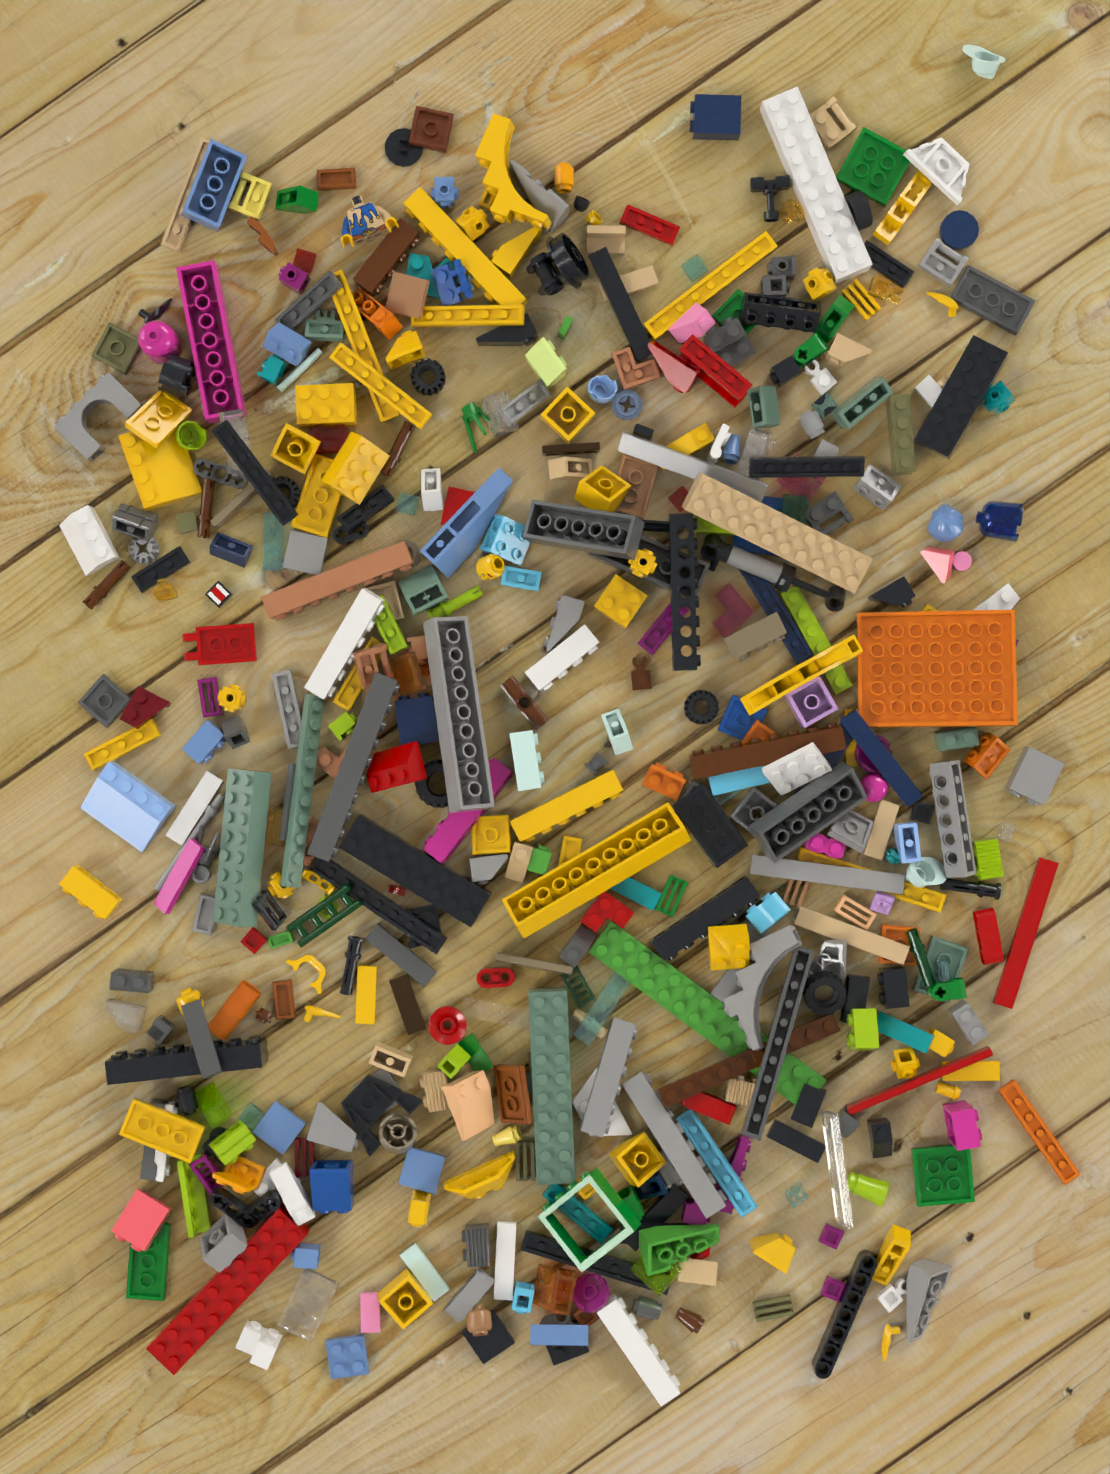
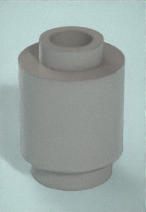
(812, 424)

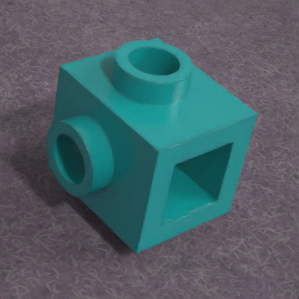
(998, 398)

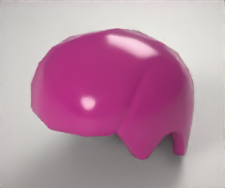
(874, 786)

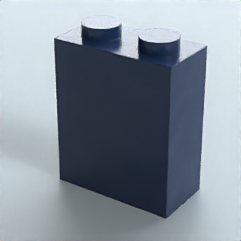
(715, 117)
(416, 719)

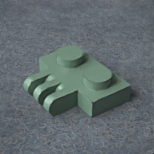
(324, 327)

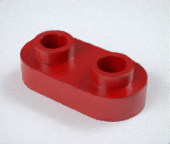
(495, 977)

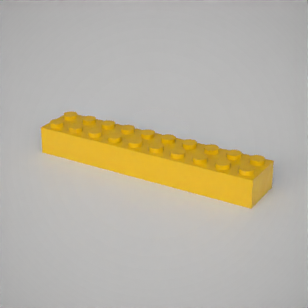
(596, 870)

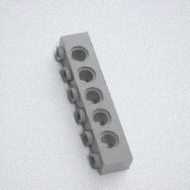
(957, 810)

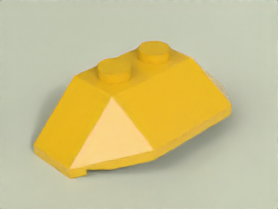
(482, 1178)

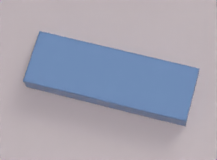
(559, 1335)

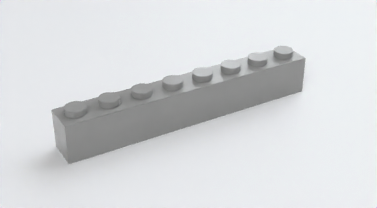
(674, 1144)

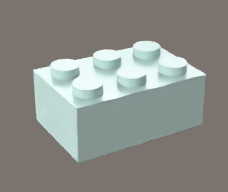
(526, 760)

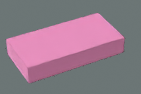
(370, 1312)

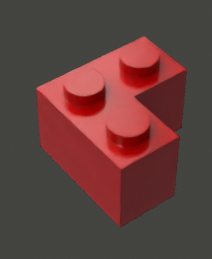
(606, 906)

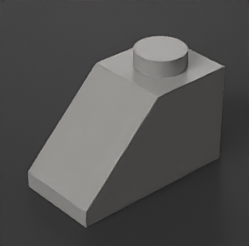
(485, 867)

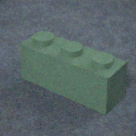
(861, 402)

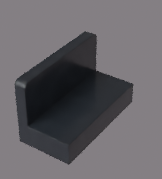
(808, 1105)

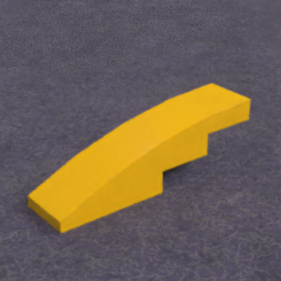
(902, 208)

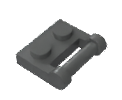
(824, 510)

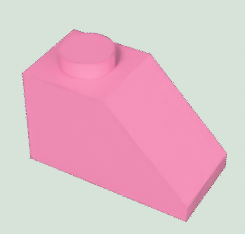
(694, 321)

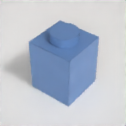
(306, 1255)

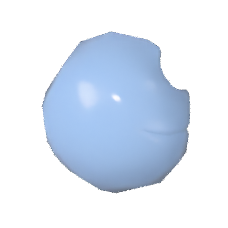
(601, 389)

